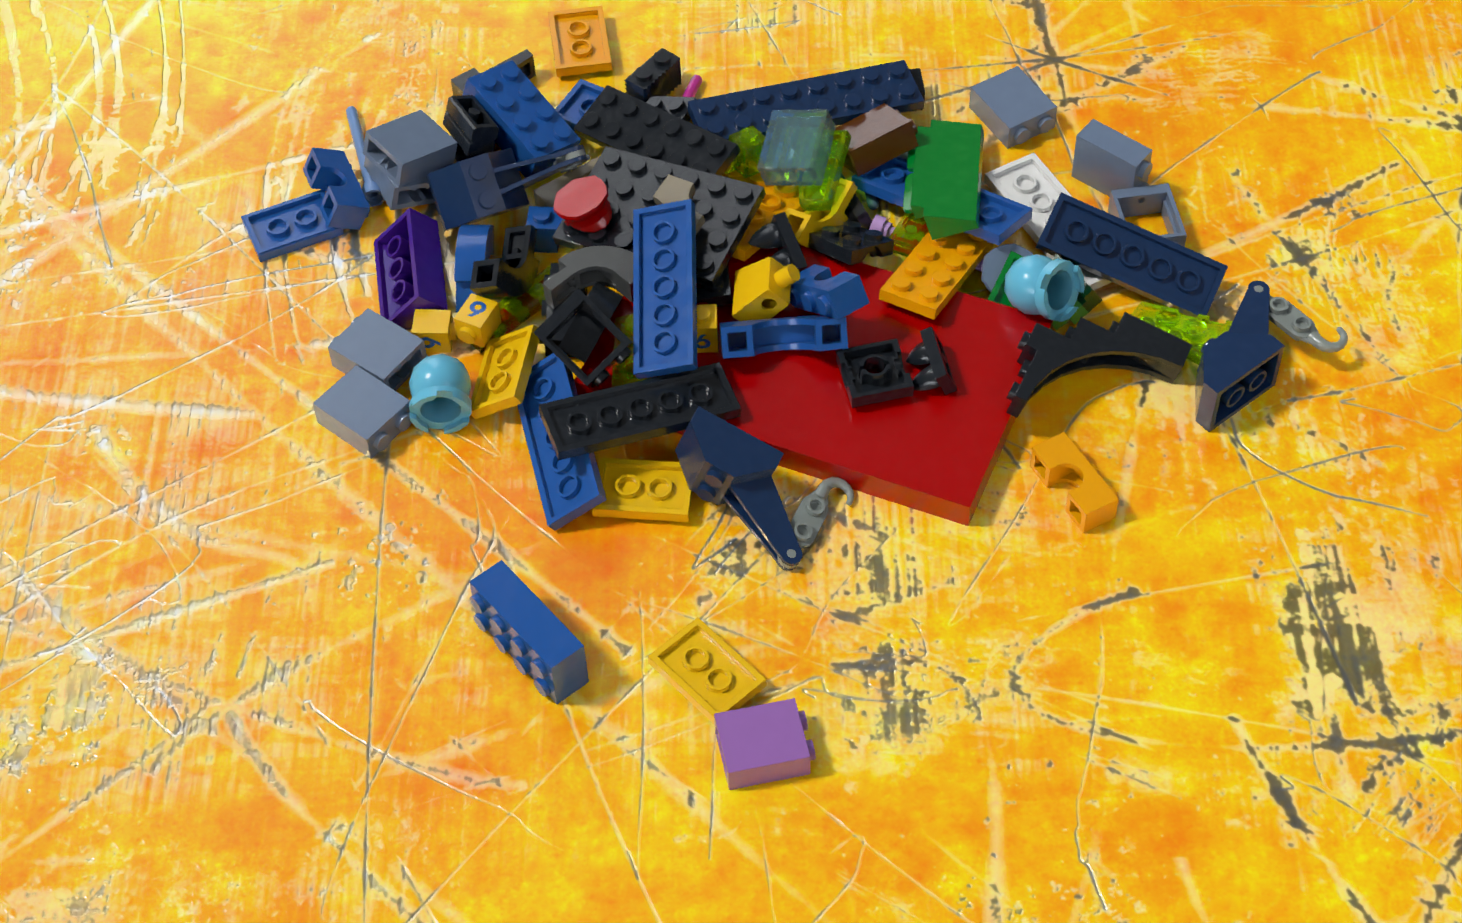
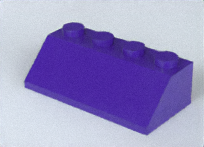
(409, 268)

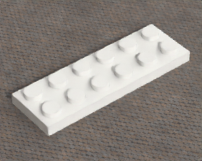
(1035, 186)

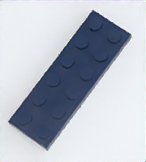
(1131, 256)

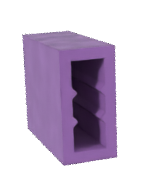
(763, 743)

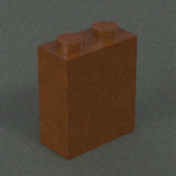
(878, 138)

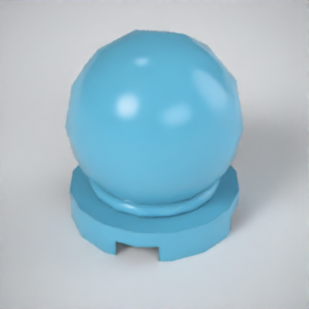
(1044, 286)
(440, 394)

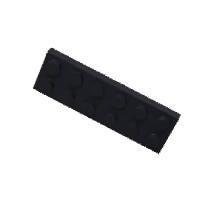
(645, 130)
(636, 410)

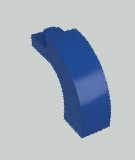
(472, 245)

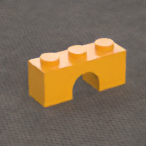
(1063, 462)

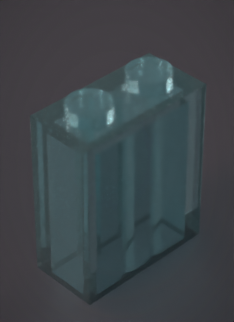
(796, 147)

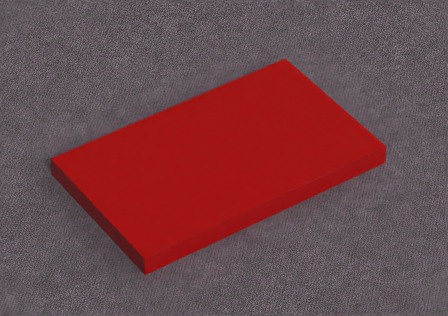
(909, 450)

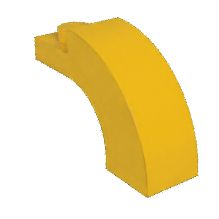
(812, 221)

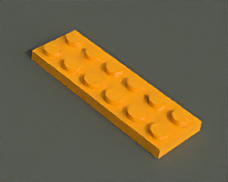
(934, 273)

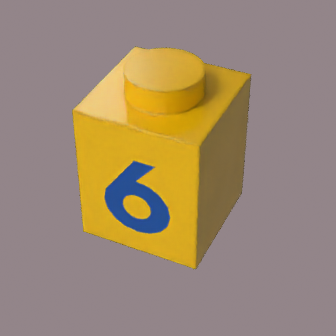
(477, 320)
(435, 328)
(707, 328)

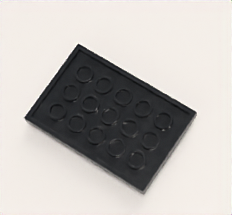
(632, 182)

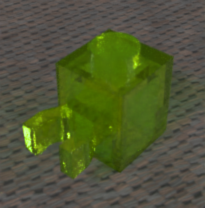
(750, 143)

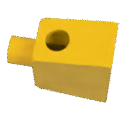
(762, 289)

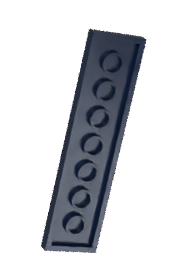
(841, 93)

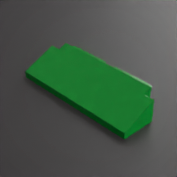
(945, 177)

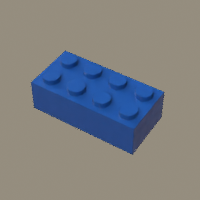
(522, 114)
(528, 632)

